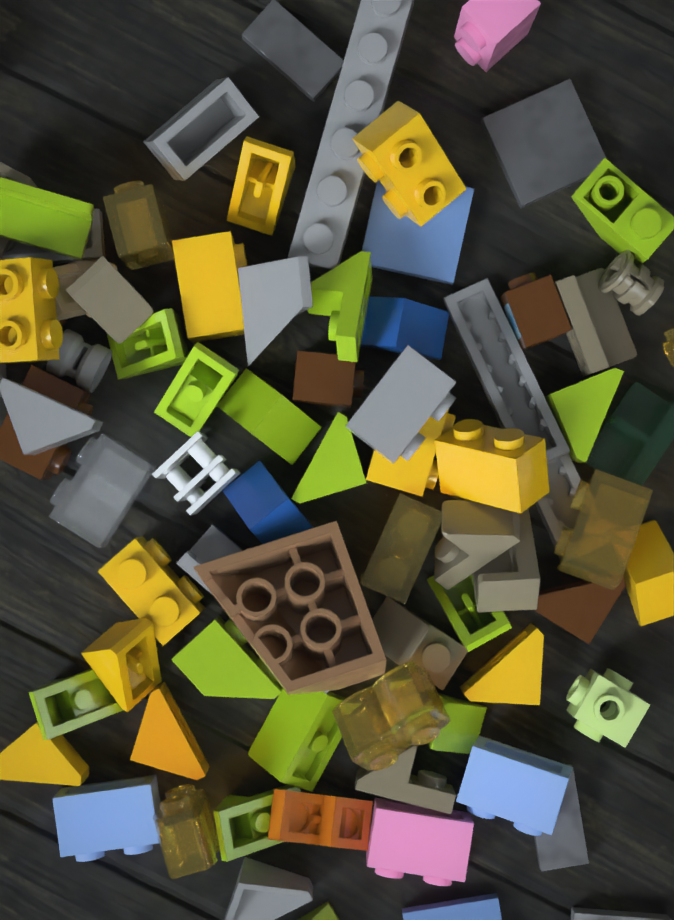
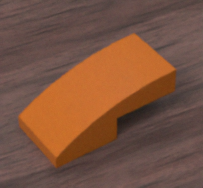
(320, 820)

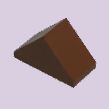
(578, 606)

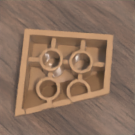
(300, 610)

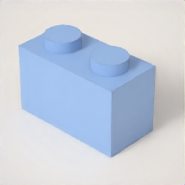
(514, 786)
(107, 817)

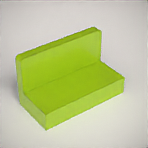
(44, 219)
(298, 738)

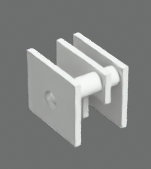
(189, 487)

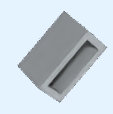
(201, 129)
(401, 406)

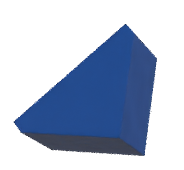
(403, 322)
(265, 505)

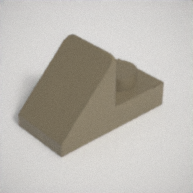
(110, 300)
(472, 538)
(411, 638)
(396, 783)

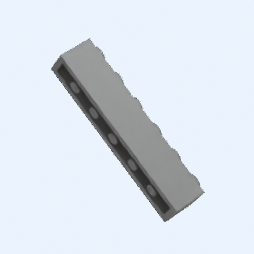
(355, 104)

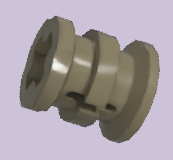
(631, 283)

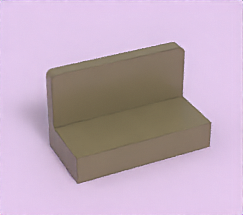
(597, 325)

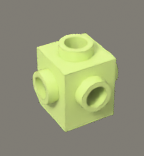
(617, 718)

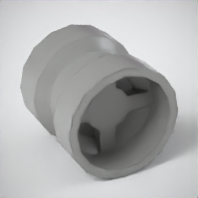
(80, 361)

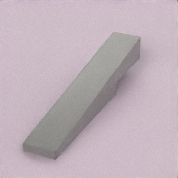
(515, 393)

